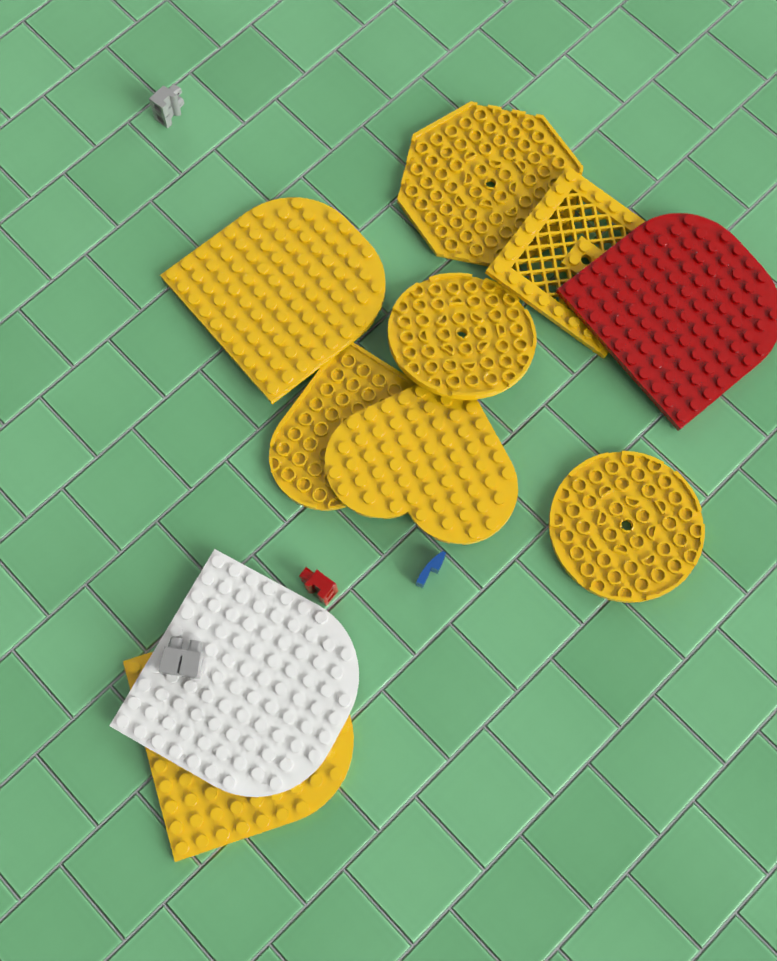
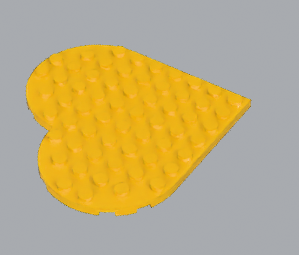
(337, 391)
(424, 461)

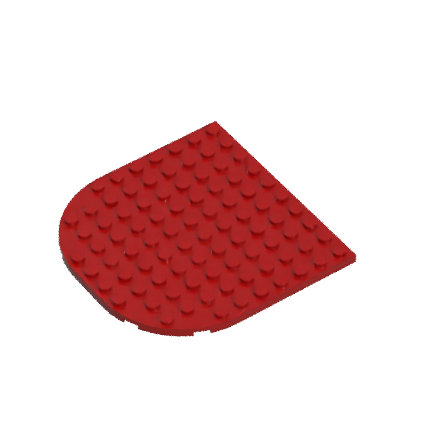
(678, 310)

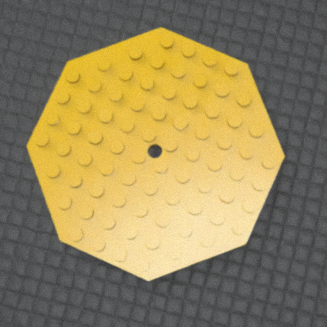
(448, 176)

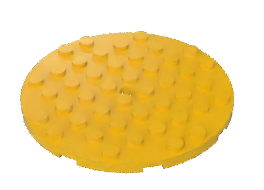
(436, 358)
(618, 562)

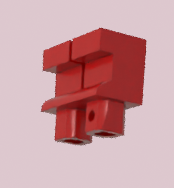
(319, 582)

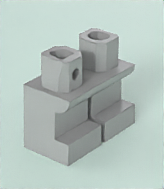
(166, 104)
(182, 662)

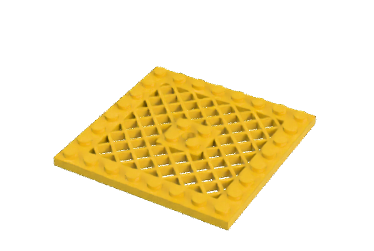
(529, 291)

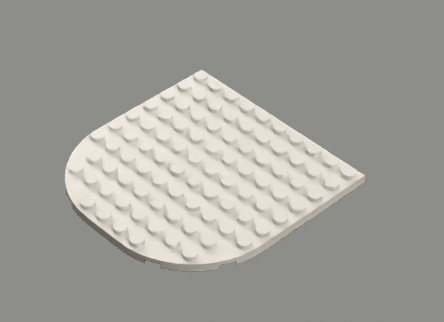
(269, 687)

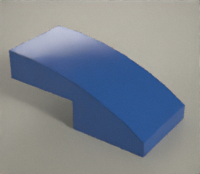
(434, 566)

